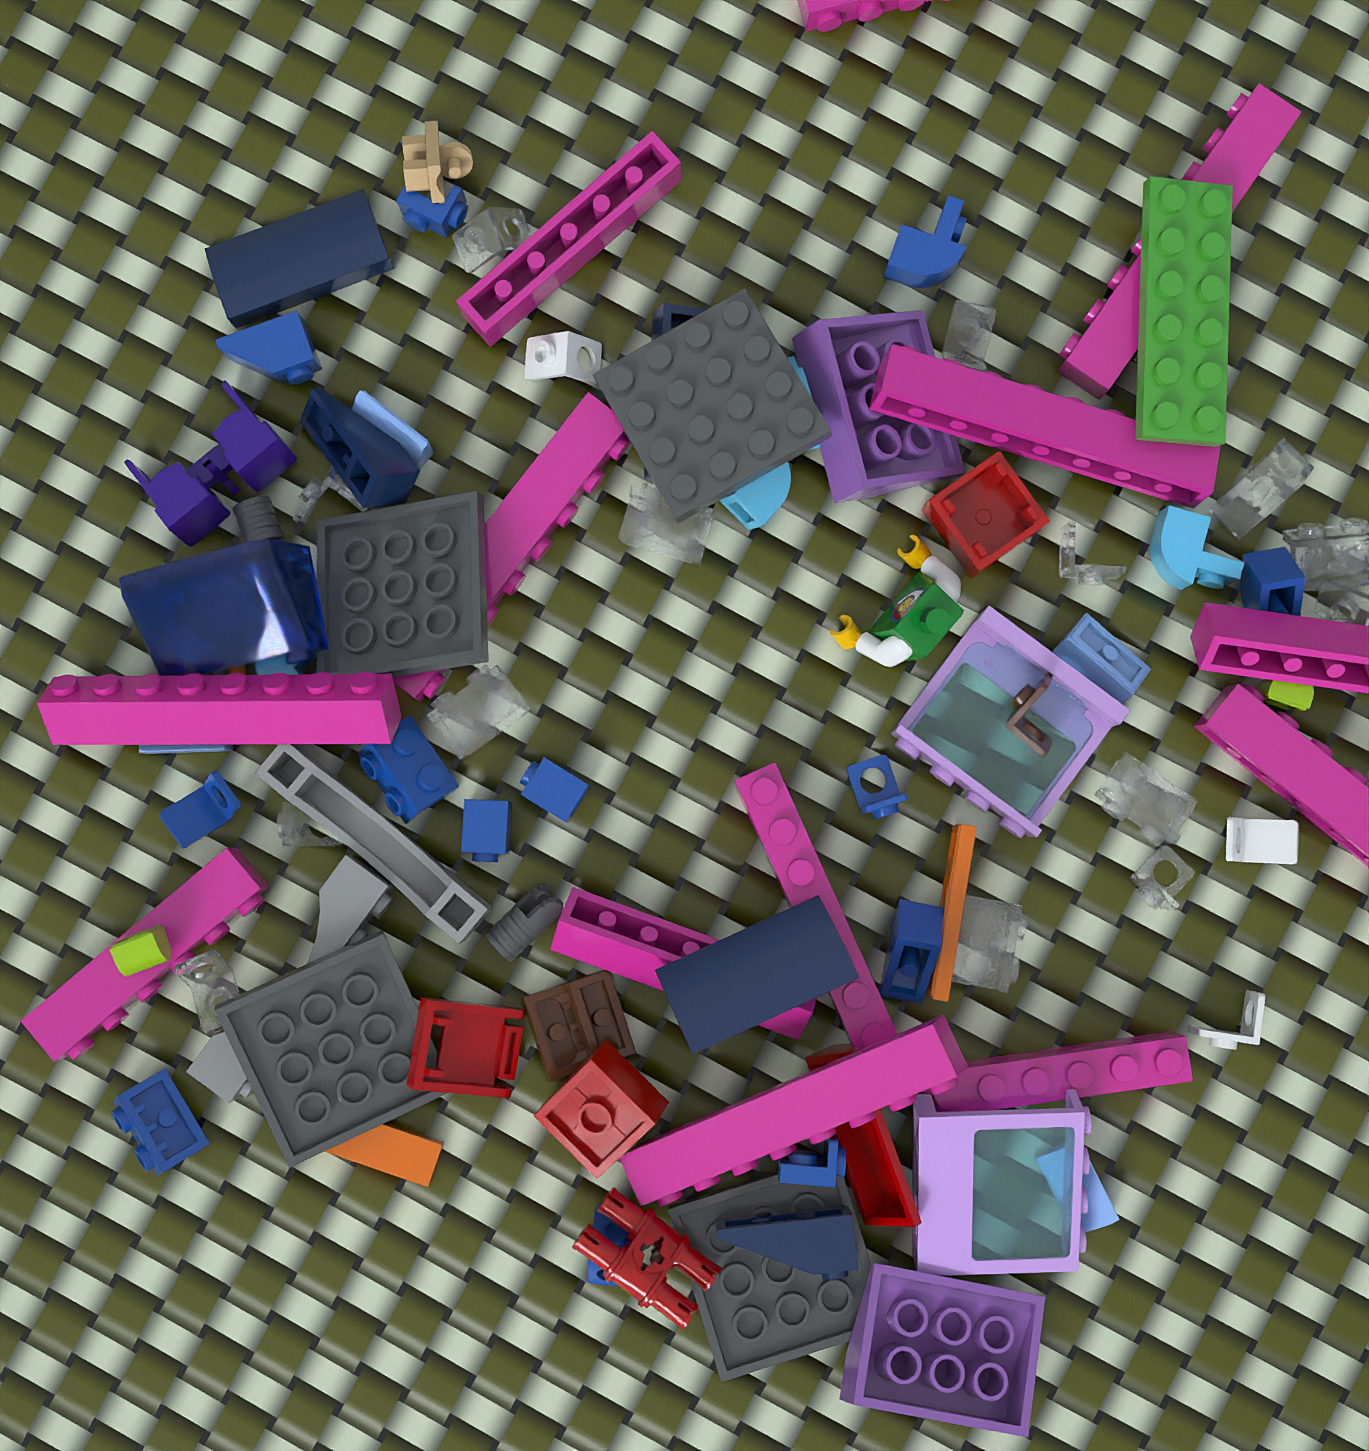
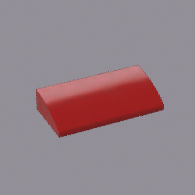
(872, 1161)

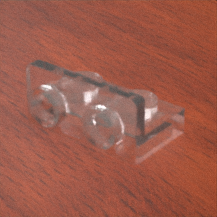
(653, 528)
(1331, 552)
(478, 710)
(1146, 799)
(989, 943)

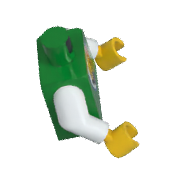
(914, 619)

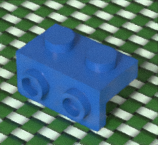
(407, 771)

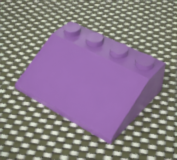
(870, 449)
(944, 1350)

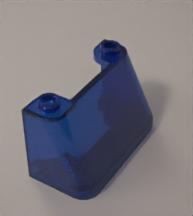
(228, 608)

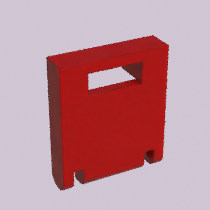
(471, 1048)

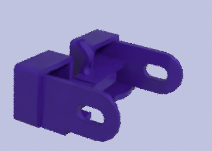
(185, 498)

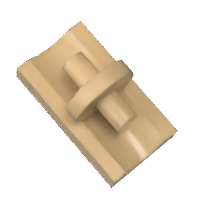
(428, 163)

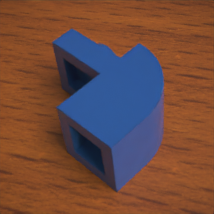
(925, 258)

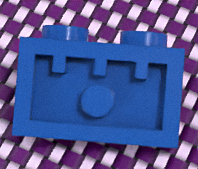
(158, 1123)
(805, 1169)

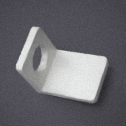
(557, 356)
(1262, 840)
(1250, 1029)

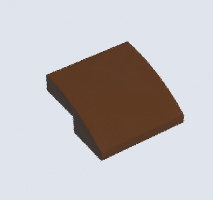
(575, 1021)

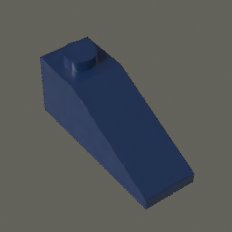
(361, 453)
(807, 1240)

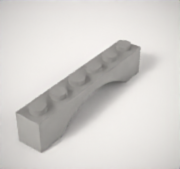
(376, 839)
(346, 905)

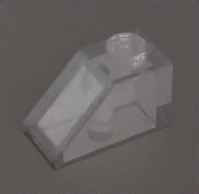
(1262, 488)

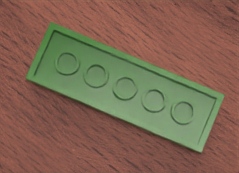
(1184, 312)

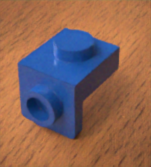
(423, 214)

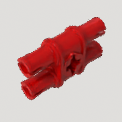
(669, 1251)

